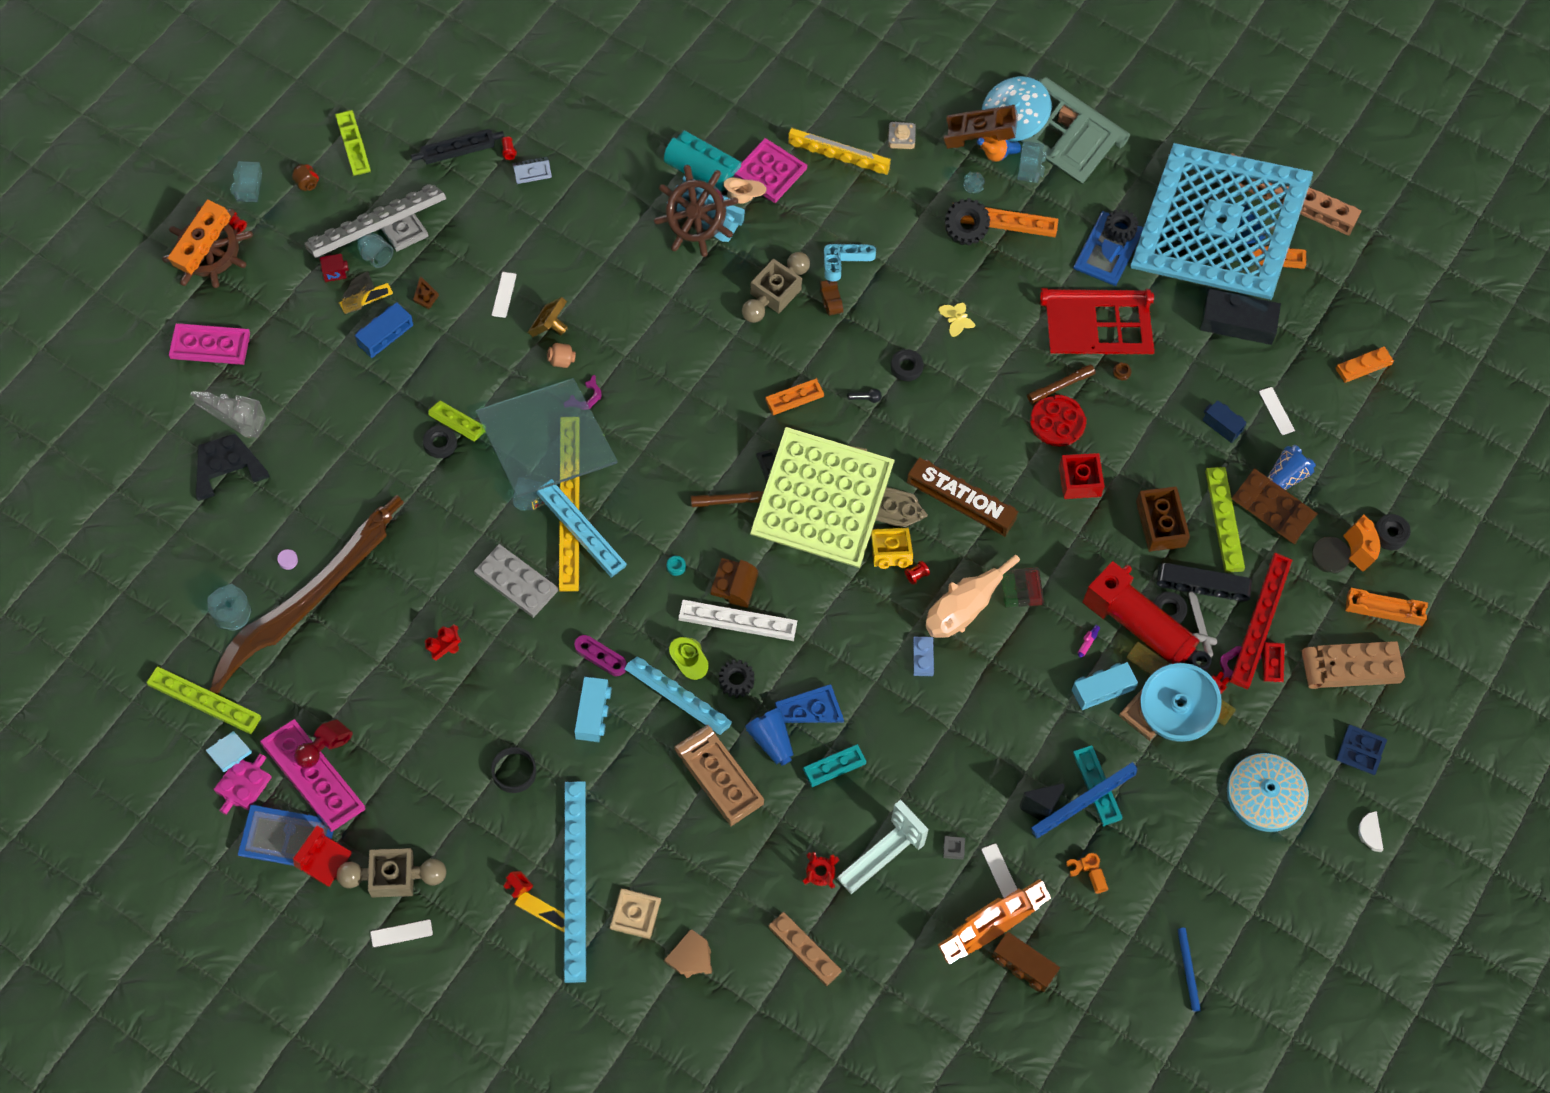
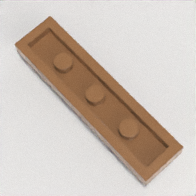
(805, 949)

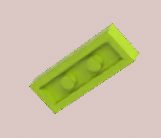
(456, 420)

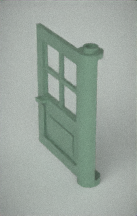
(1086, 138)

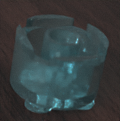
(229, 607)

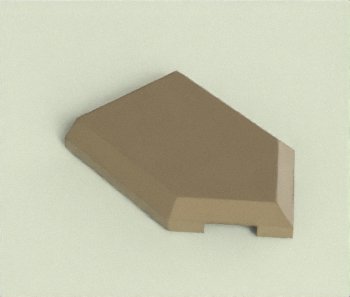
(900, 508)

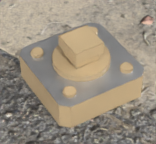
(901, 135)

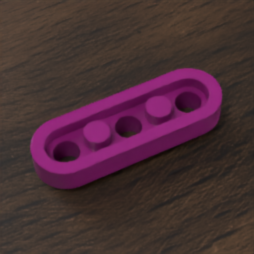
(595, 649)

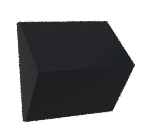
(1041, 801)

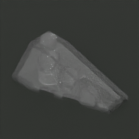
(241, 413)

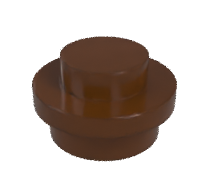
(1122, 371)

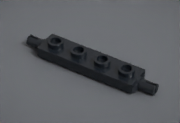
(457, 146)

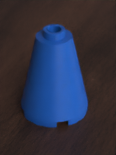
(772, 736)

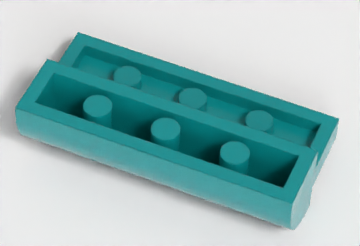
(701, 157)

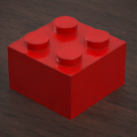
(1081, 476)

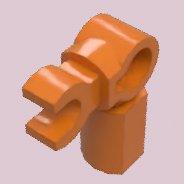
(1091, 864)

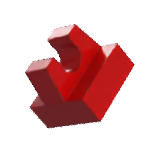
(519, 882)

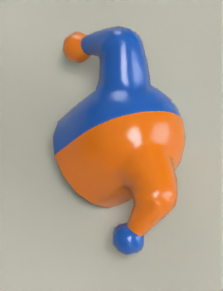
(996, 149)

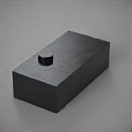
(1240, 316)

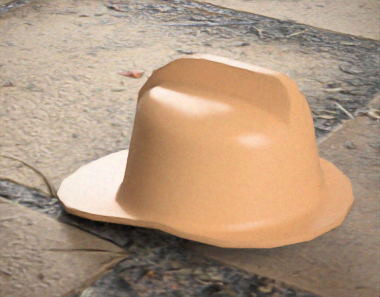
(743, 189)

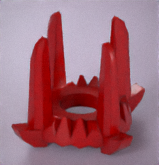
(820, 861)

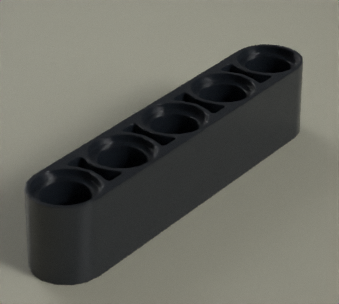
(1204, 582)

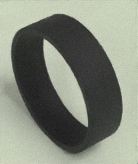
(513, 750)

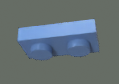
(923, 656)

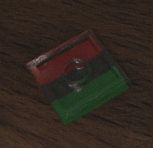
(1022, 587)

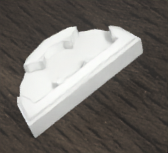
(1370, 832)

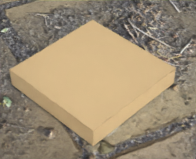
(635, 913)

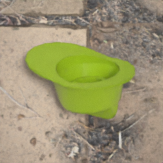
(689, 657)

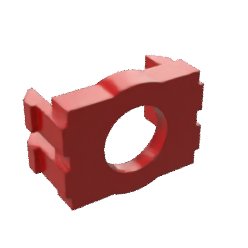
(1221, 685)

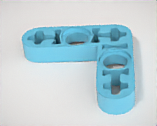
(841, 253)

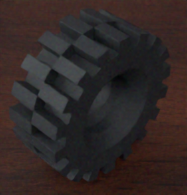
(972, 209)

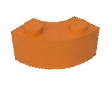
(1363, 543)

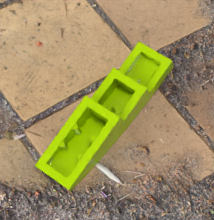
(353, 143)

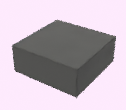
(954, 847)

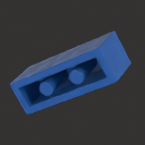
(384, 330)

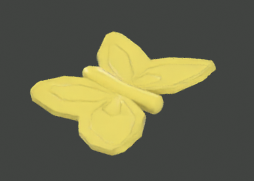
(957, 317)

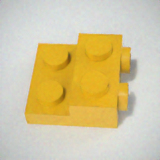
(891, 547)

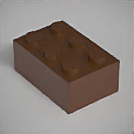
(1162, 519)

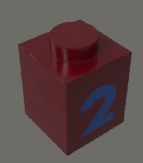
(334, 267)

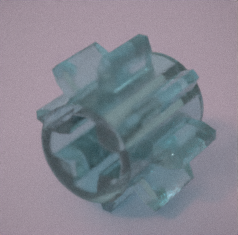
(973, 182)

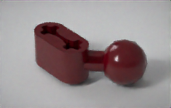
(329, 735)

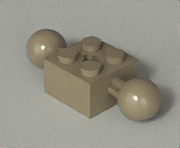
(775, 286)
(380, 867)

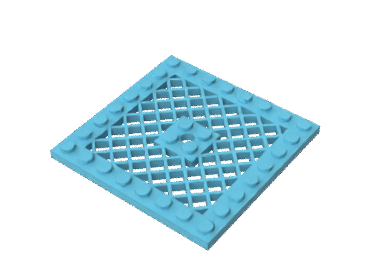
(1228, 165)

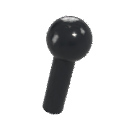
(872, 395)

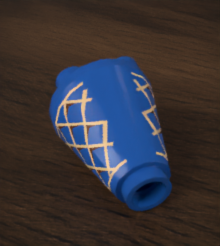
(1291, 468)

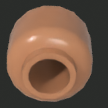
(561, 355)

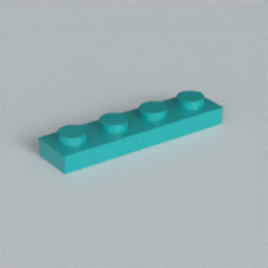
(1093, 775)

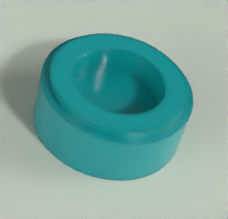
(676, 565)

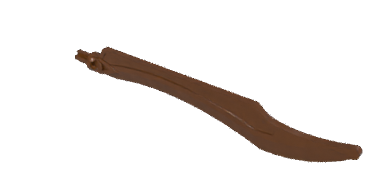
(277, 623)

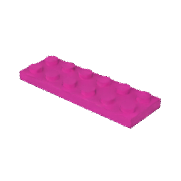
(318, 785)

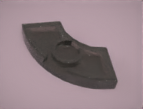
(355, 292)

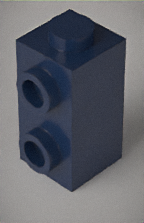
(1224, 421)

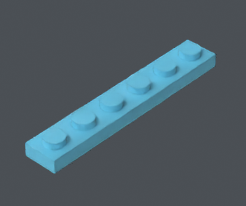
(582, 529)
(678, 695)

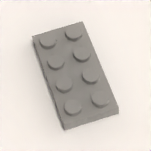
(516, 580)

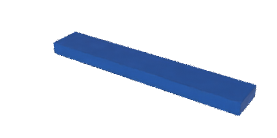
(1084, 800)

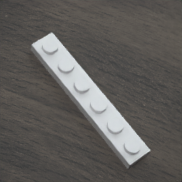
(738, 620)

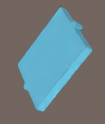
(228, 751)

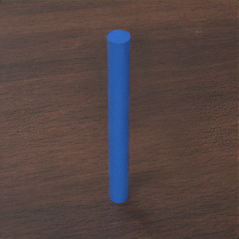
(1189, 969)

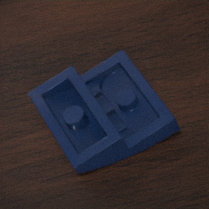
(1361, 749)

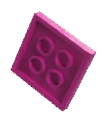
(771, 167)

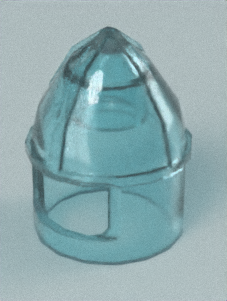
(374, 247)

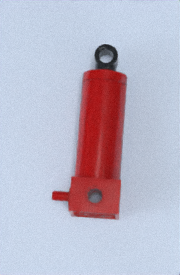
(1114, 595)

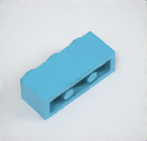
(1104, 685)
(592, 709)

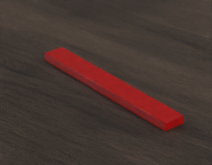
(1260, 621)

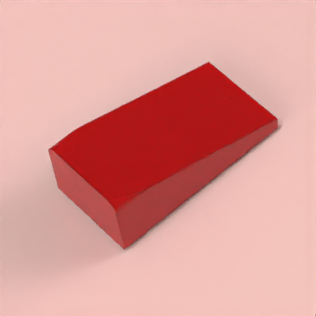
(1273, 662)

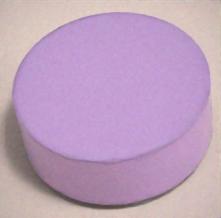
(287, 559)

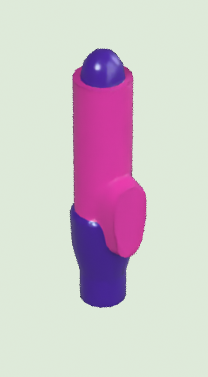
(1088, 640)

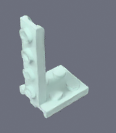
(907, 831)

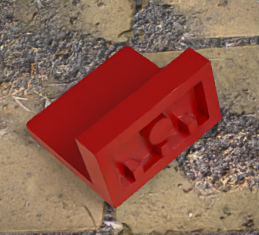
(321, 857)

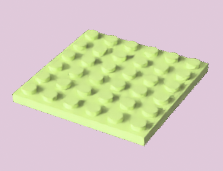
(822, 497)

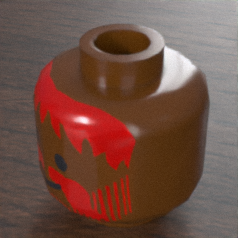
(305, 177)

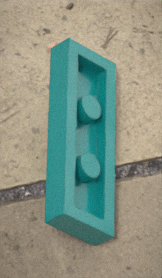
(834, 765)

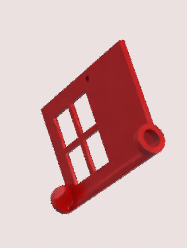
(1074, 321)

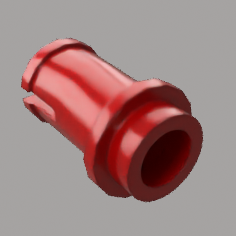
(508, 149)

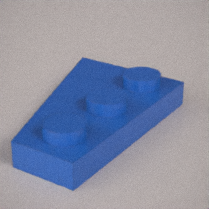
(812, 707)

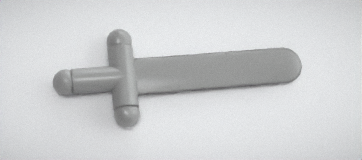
(1206, 640)

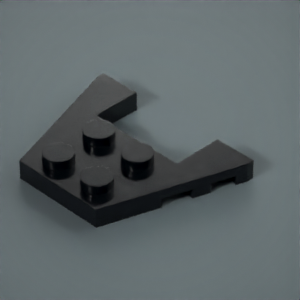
(223, 457)

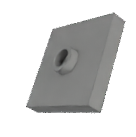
(405, 232)

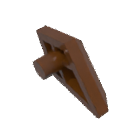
(425, 294)

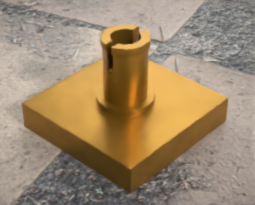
(548, 318)

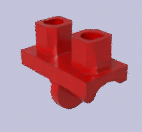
(446, 641)

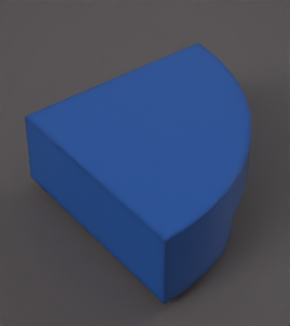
(1110, 250)

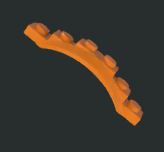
(993, 921)

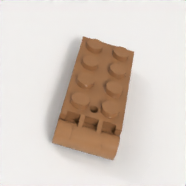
(1353, 664)
(719, 775)

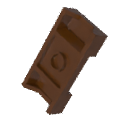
(980, 124)
(1274, 506)

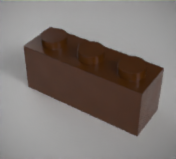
(1025, 962)

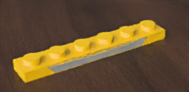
(839, 151)

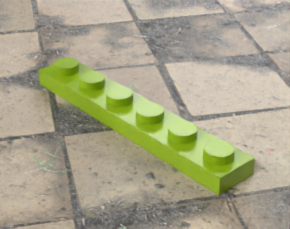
(1225, 520)
(204, 700)

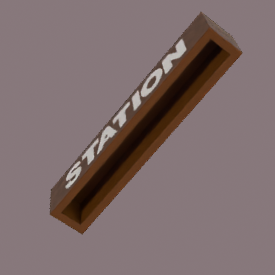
(962, 496)

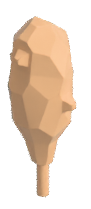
(964, 601)

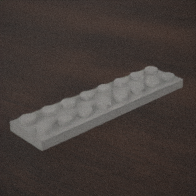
(376, 220)

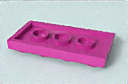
(209, 344)

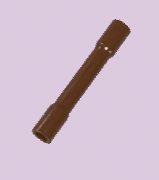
(1043, 392)
(706, 500)

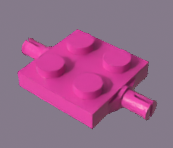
(242, 784)

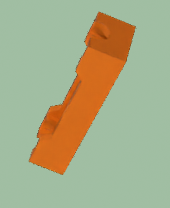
(1386, 607)

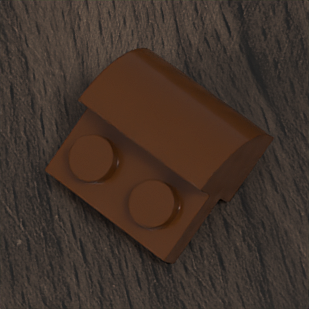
(735, 581)

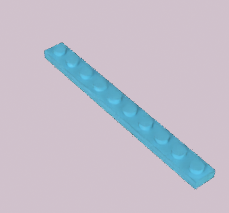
(575, 882)

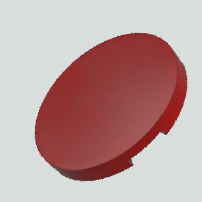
(1058, 420)

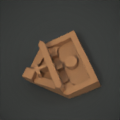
(690, 955)

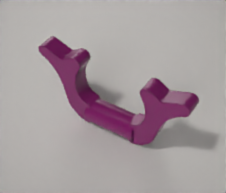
(597, 394)
(1226, 657)

